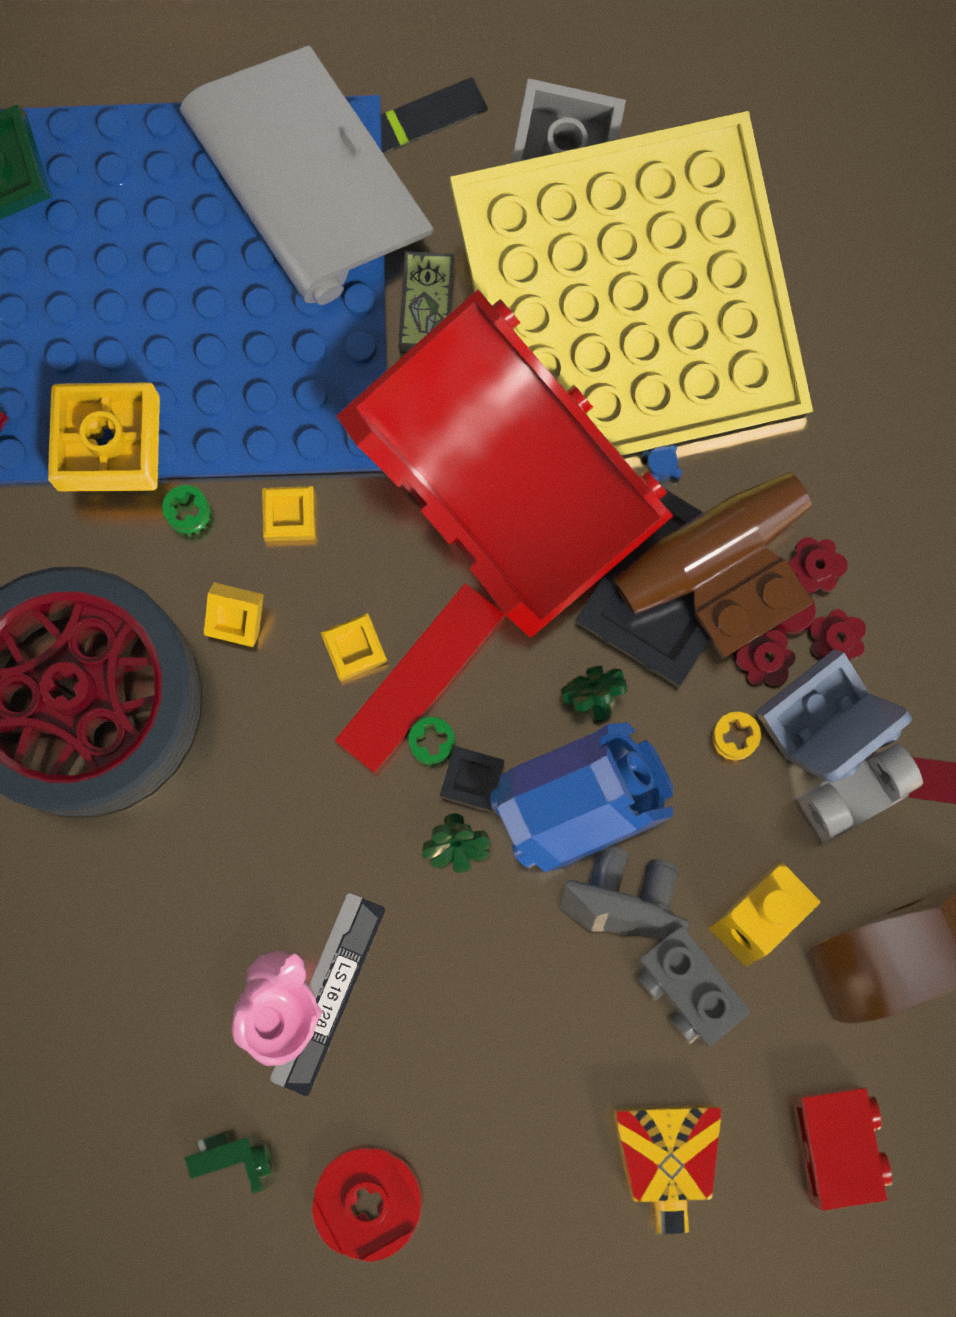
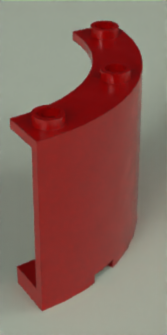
(505, 463)

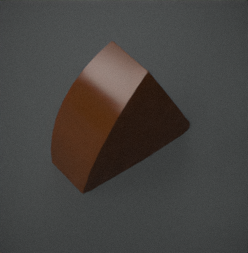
(890, 960)

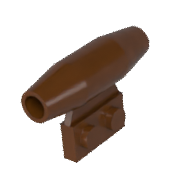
(724, 562)

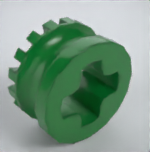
(190, 524)
(441, 728)

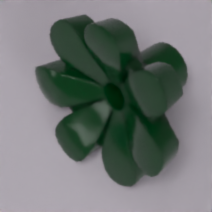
(456, 844)

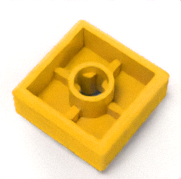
(82, 414)

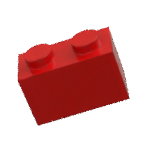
(842, 1147)

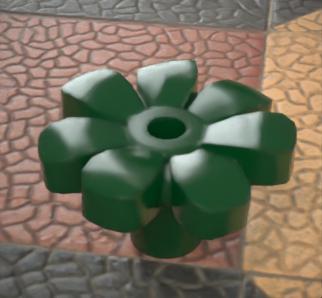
(595, 691)

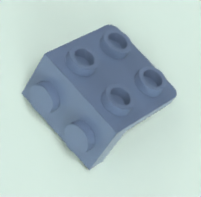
(831, 720)

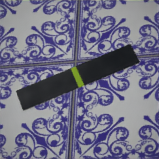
(431, 113)

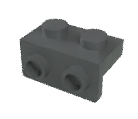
(693, 988)

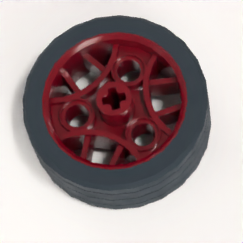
(137, 758)

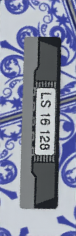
(332, 987)

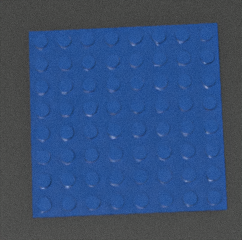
(166, 281)

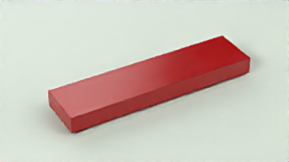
(420, 678)

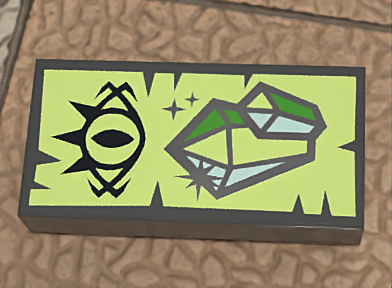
(425, 295)

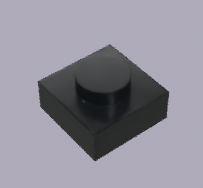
(471, 778)

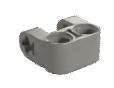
(874, 787)

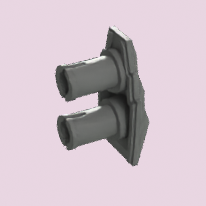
(604, 908)

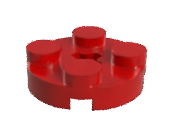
(358, 1234)

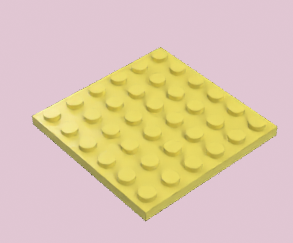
(644, 279)

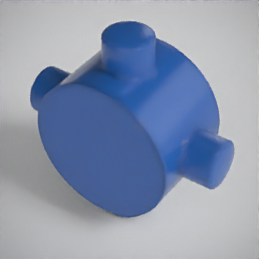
(663, 462)

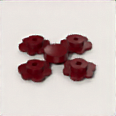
(821, 629)

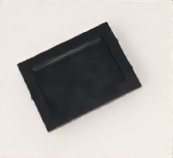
(660, 638)

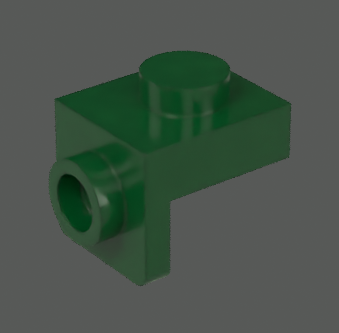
(219, 1153)

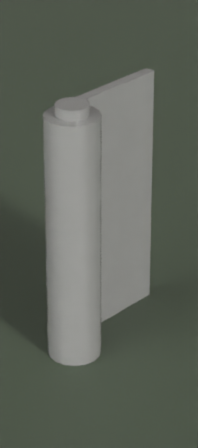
(304, 170)

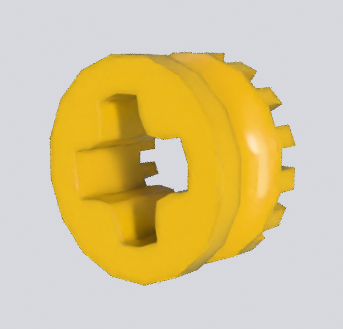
(730, 750)

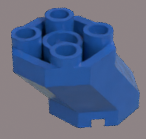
(582, 797)

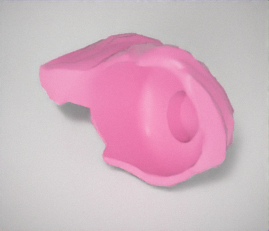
(275, 1009)

